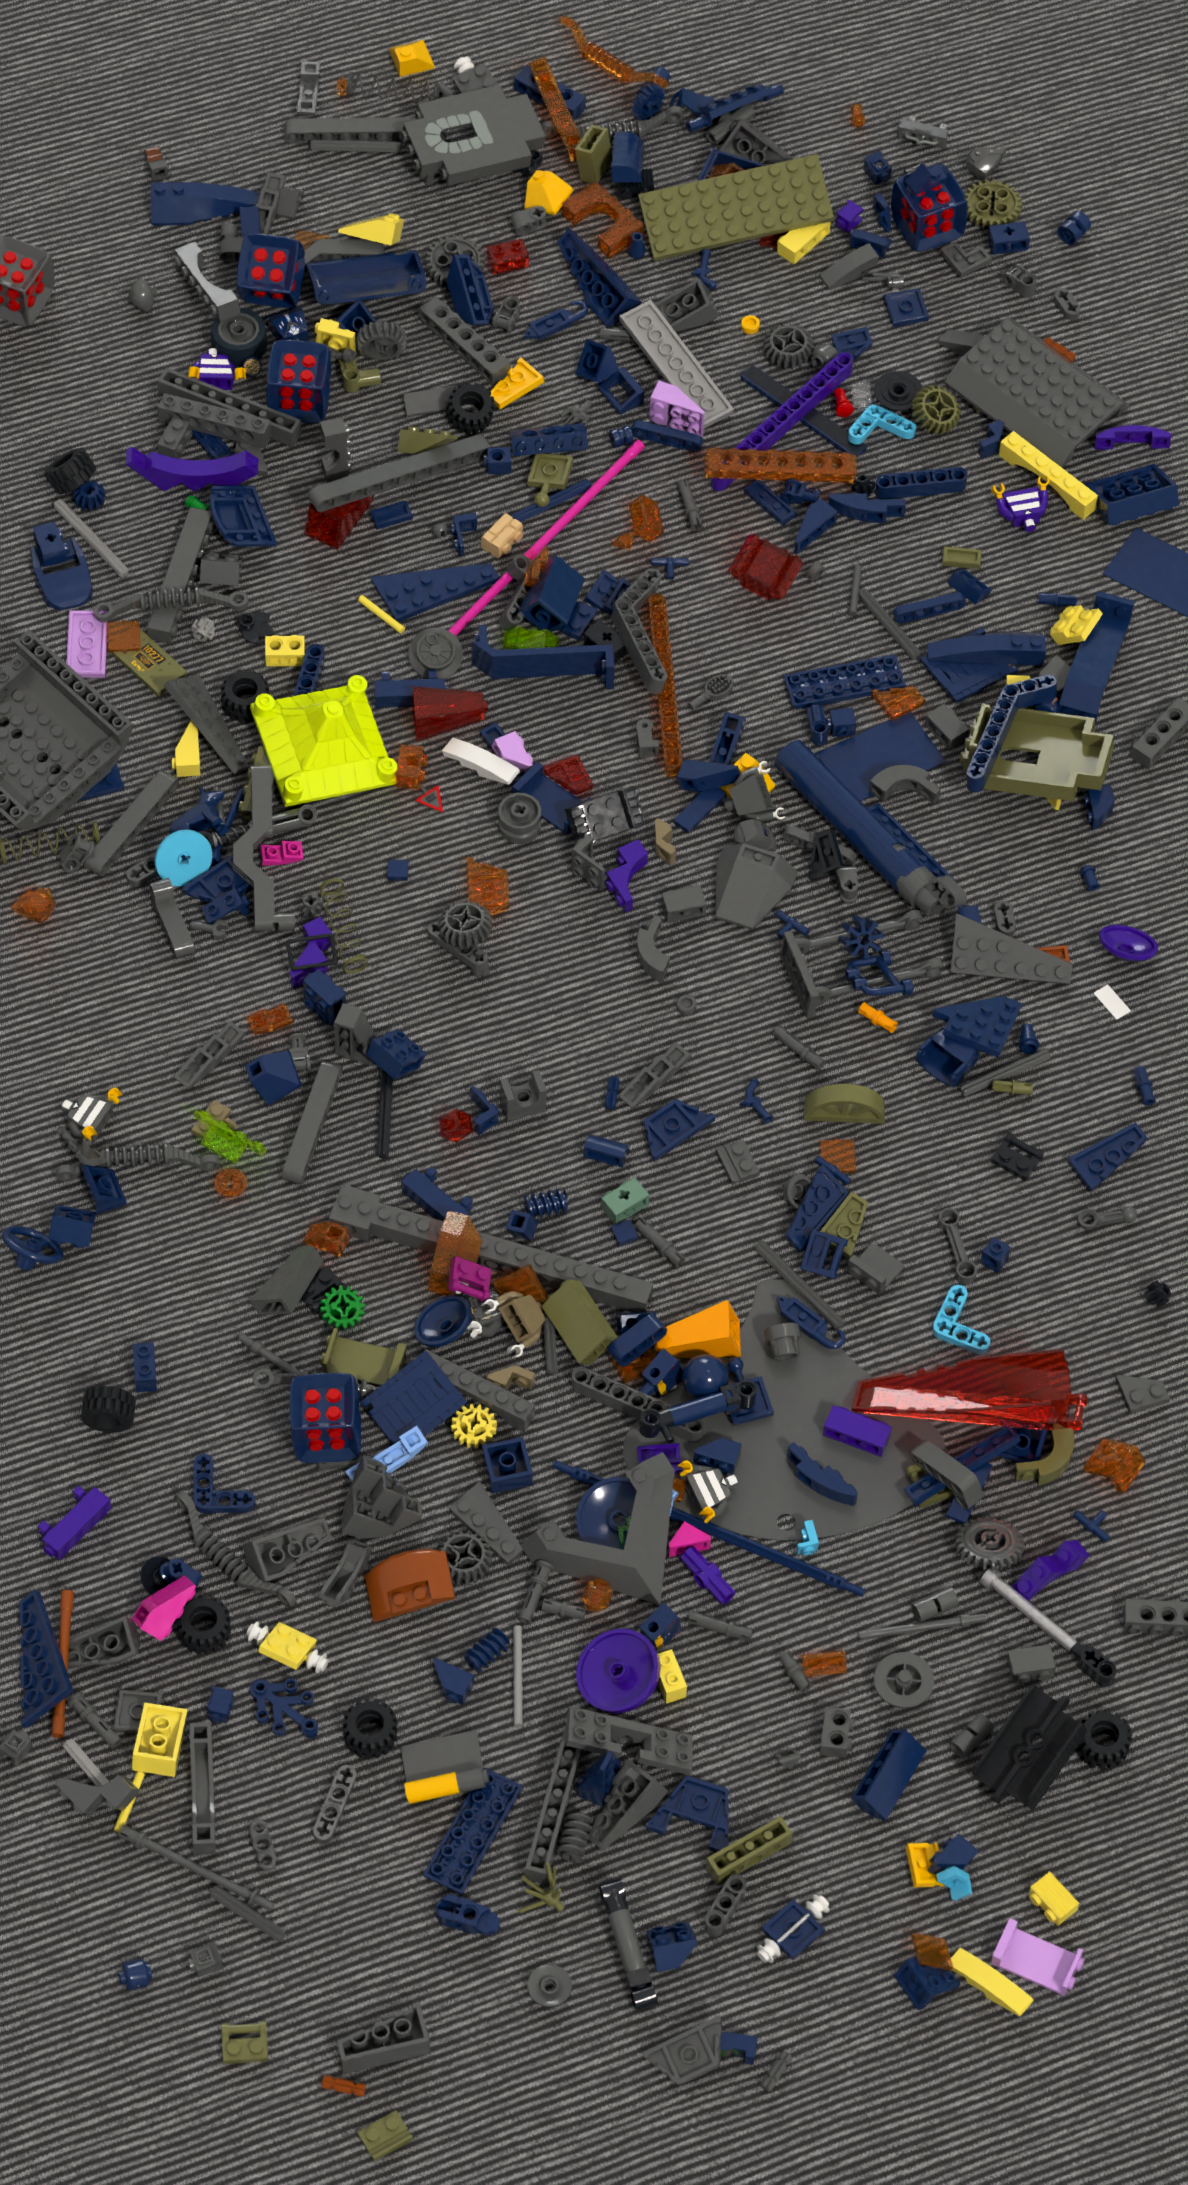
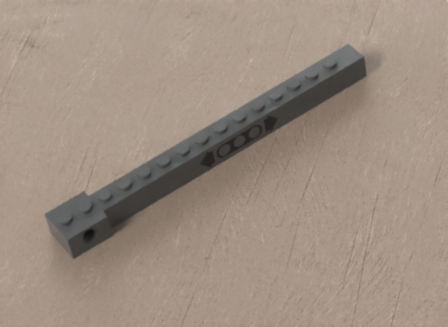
(367, 1216)

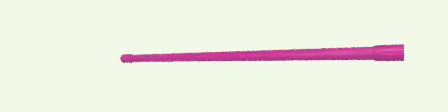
(630, 454)

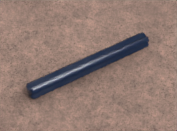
(555, 499)

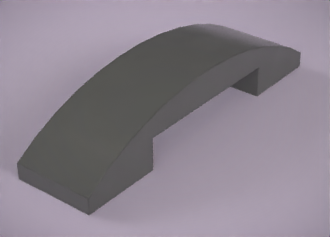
(308, 88)

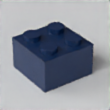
(507, 1465)

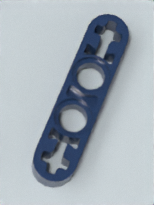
(647, 431)
(929, 607)

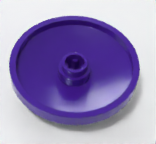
(618, 1671)

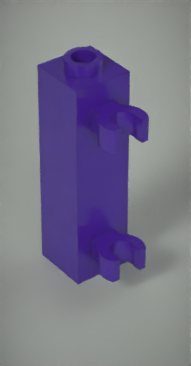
(76, 1523)

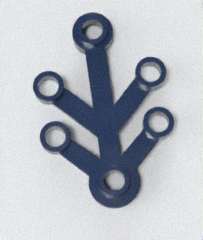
(281, 1704)

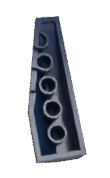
(191, 201)
(601, 285)
(991, 648)

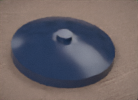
(604, 1509)

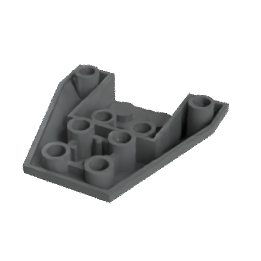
(750, 884)

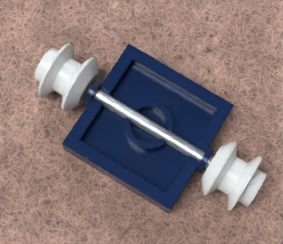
(793, 1929)

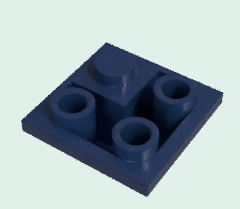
(273, 1075)
(670, 1945)

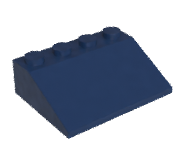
(1134, 494)

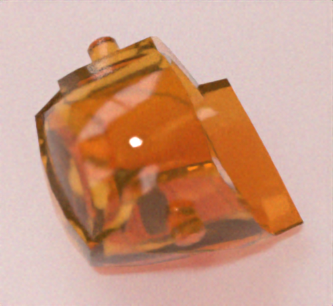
(35, 904)

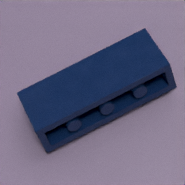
(627, 157)
(889, 1774)

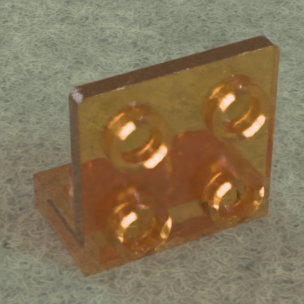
(1116, 1461)

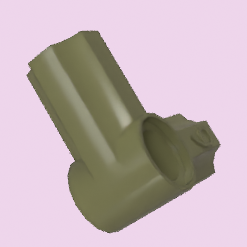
(354, 379)

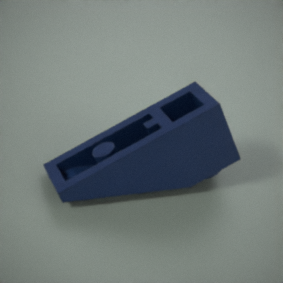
(817, 520)
(728, 738)

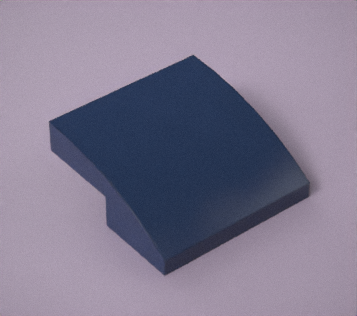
(606, 592)

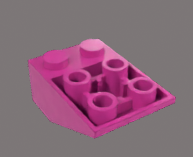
(161, 1609)

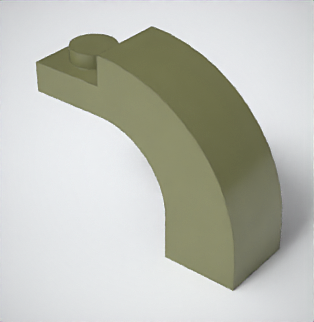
(1053, 1465)

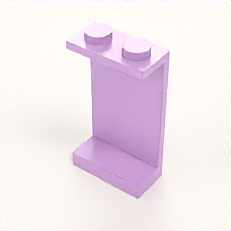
(1036, 1959)

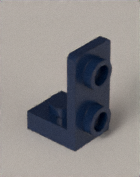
(490, 1112)

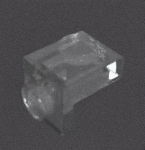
(861, 395)

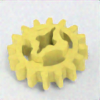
(466, 1420)

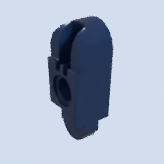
(484, 1922)

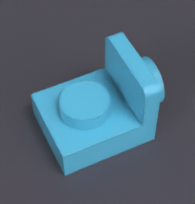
(809, 1538)

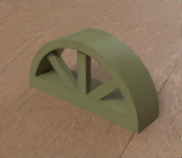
(844, 1104)

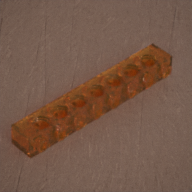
(772, 471)

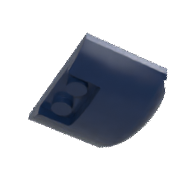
(240, 516)

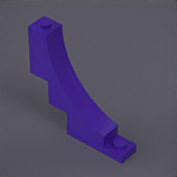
(168, 471)

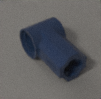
(817, 725)

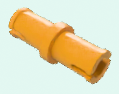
(878, 1017)

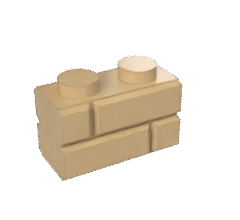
(502, 535)

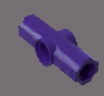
(707, 1575)

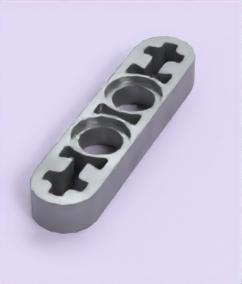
(336, 1804)

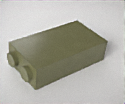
(579, 1321)

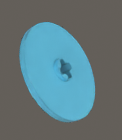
(197, 855)

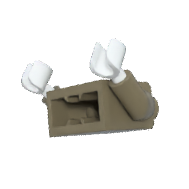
(522, 1317)

